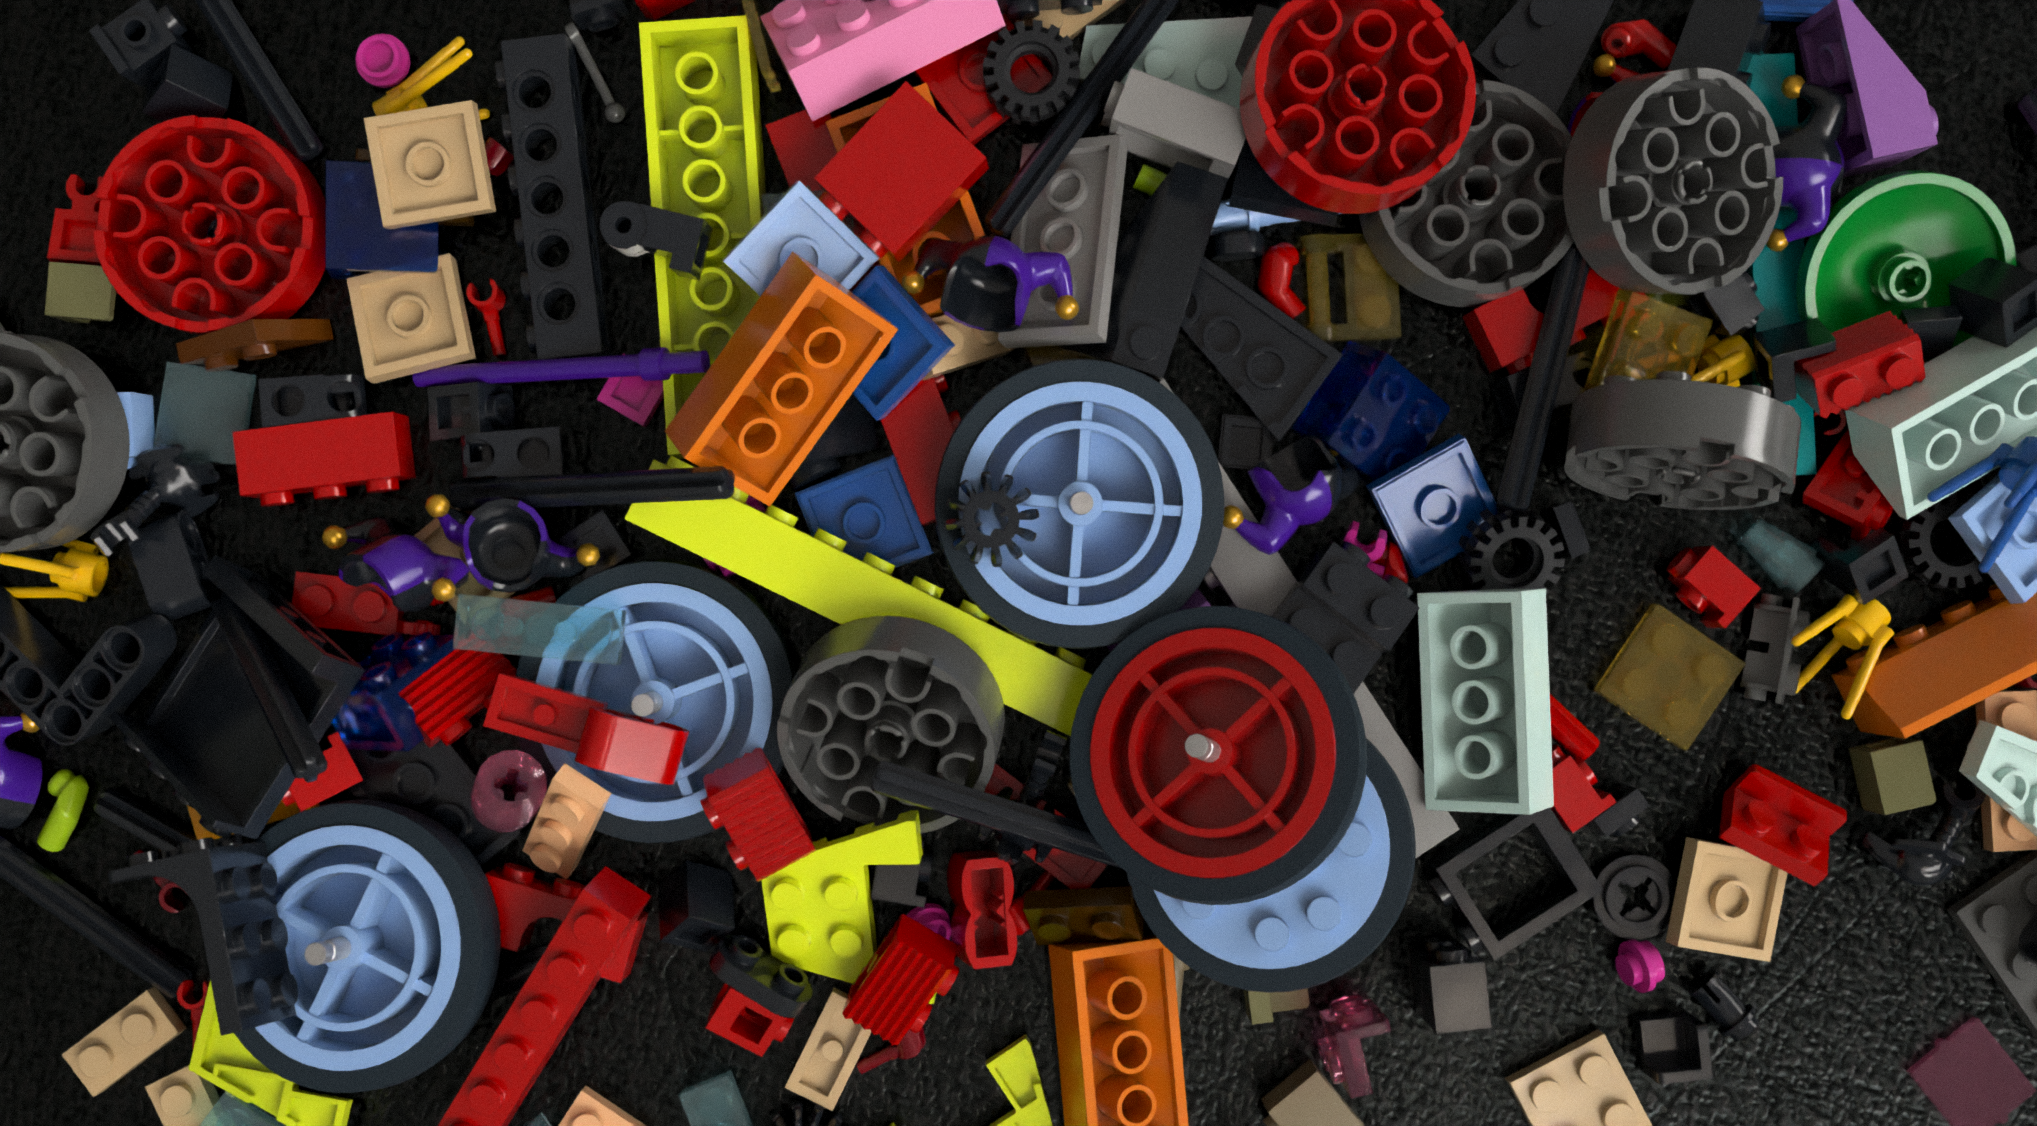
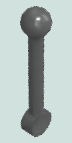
(614, 111)

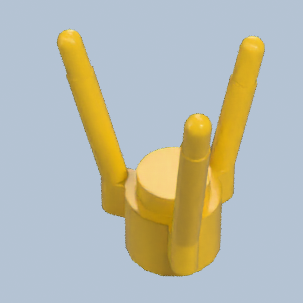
(408, 93)
(1725, 361)
(77, 573)
(1854, 627)

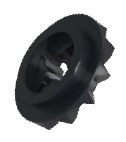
(1657, 891)

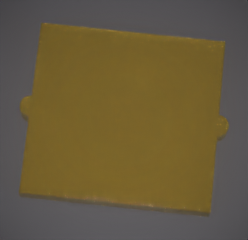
(761, 44)

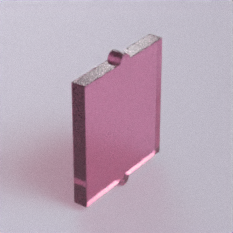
(1971, 1078)

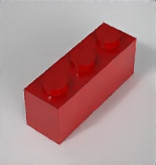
(324, 457)

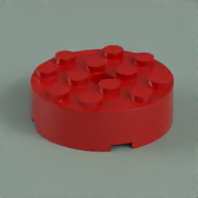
(1318, 134)
(158, 217)

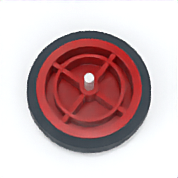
(1218, 755)

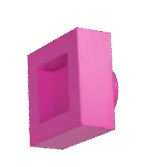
(633, 397)

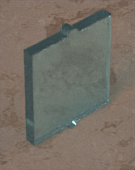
(203, 411)

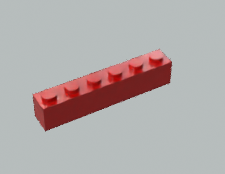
(548, 1002)

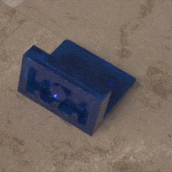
(356, 229)
(1372, 412)
(374, 712)

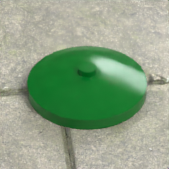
(1898, 248)

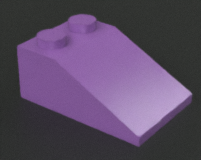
(1886, 104)

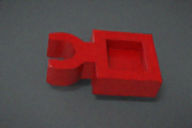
(73, 228)

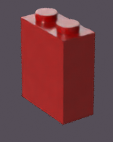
(900, 174)

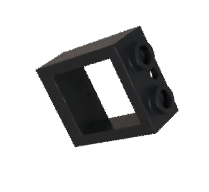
(1559, 850)

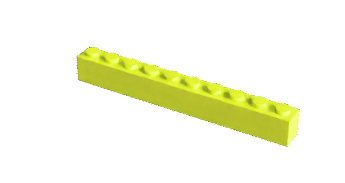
(846, 589)

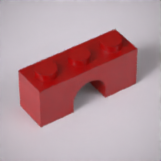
(1510, 326)
(526, 899)

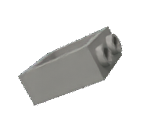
(1174, 124)

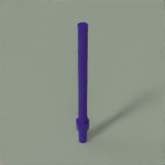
(650, 364)

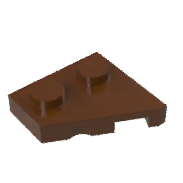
(252, 341)

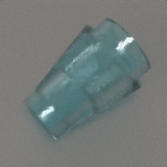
(1781, 556)

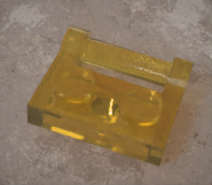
(1368, 290)

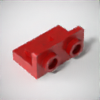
(1848, 492)
(1780, 823)

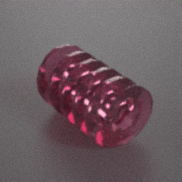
(528, 785)

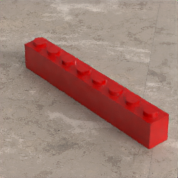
(919, 423)

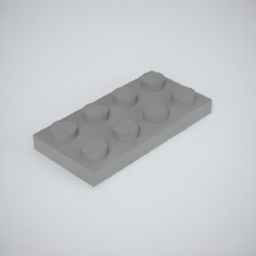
(1080, 220)

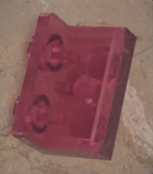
(1341, 1050)

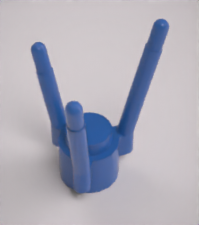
(2017, 474)

